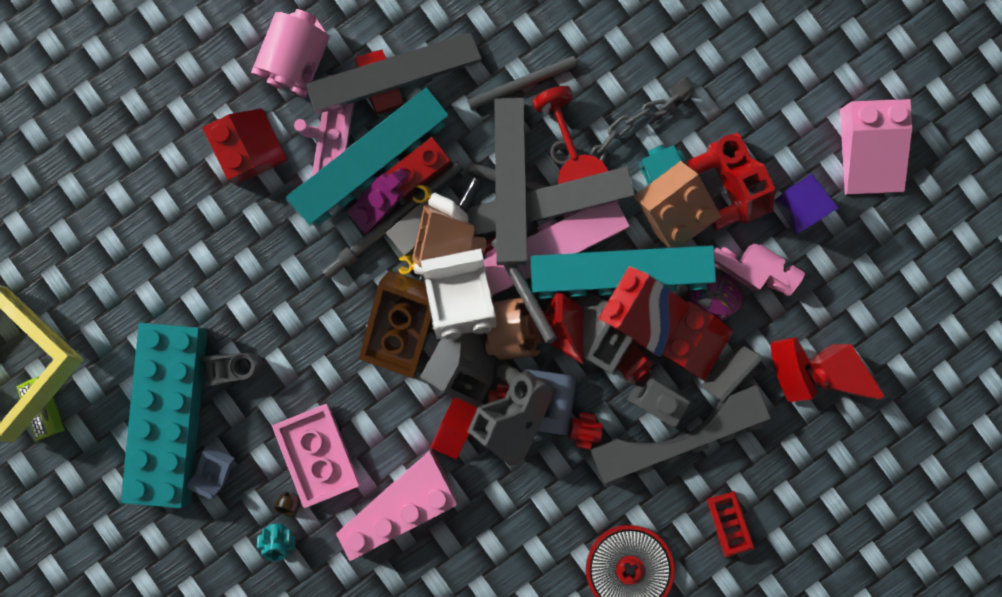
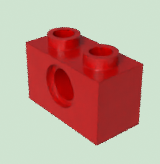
(421, 166)

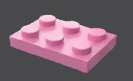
(316, 455)

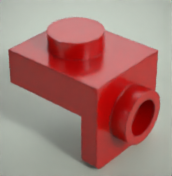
(636, 365)

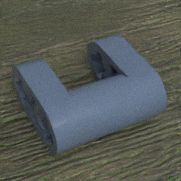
(559, 412)

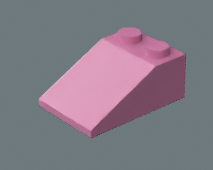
(876, 145)

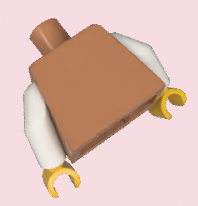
(441, 232)

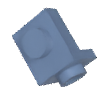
(211, 473)

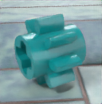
(275, 542)

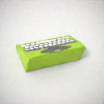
(48, 420)

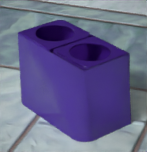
(805, 204)

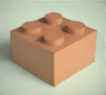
(677, 205)

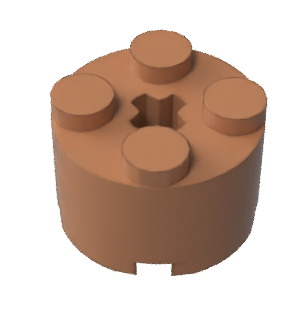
(515, 331)

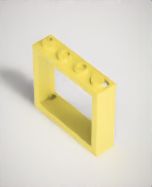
(53, 377)

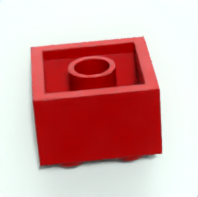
(244, 145)
(697, 342)
(842, 371)

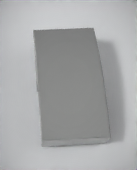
(406, 230)

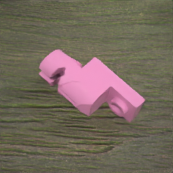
(757, 267)

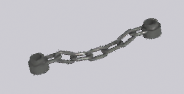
(681, 90)

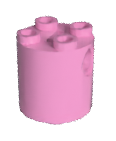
(291, 51)

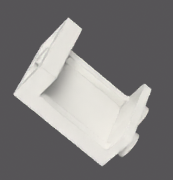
(459, 294)

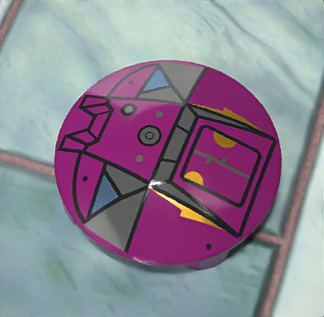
(720, 297)

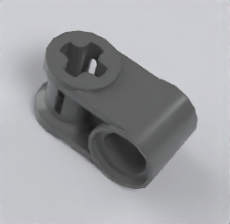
(227, 368)

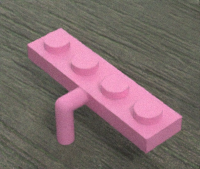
(332, 134)

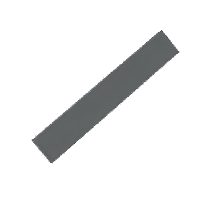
(393, 73)
(510, 182)
(561, 199)

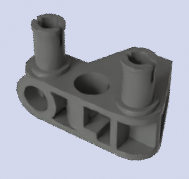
(512, 422)

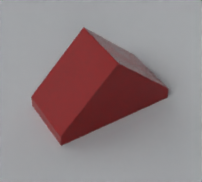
(454, 428)

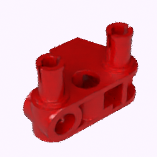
(737, 176)

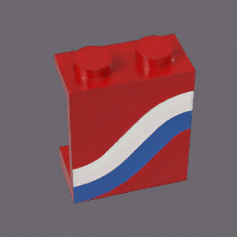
(644, 311)

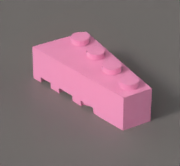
(406, 503)

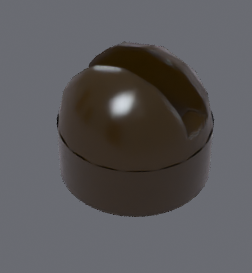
(287, 504)

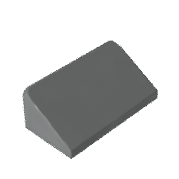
(731, 372)

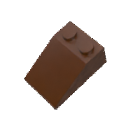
(398, 325)

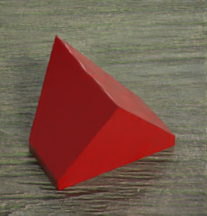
(568, 324)

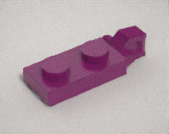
(378, 200)

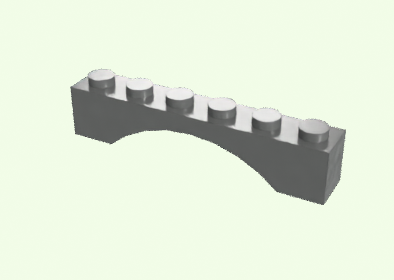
(621, 457)

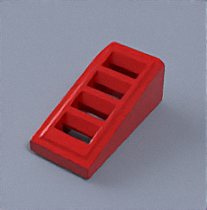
(728, 550)

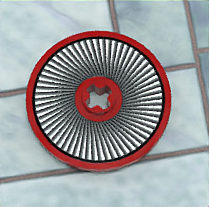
(632, 545)

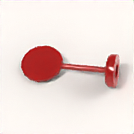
(577, 166)

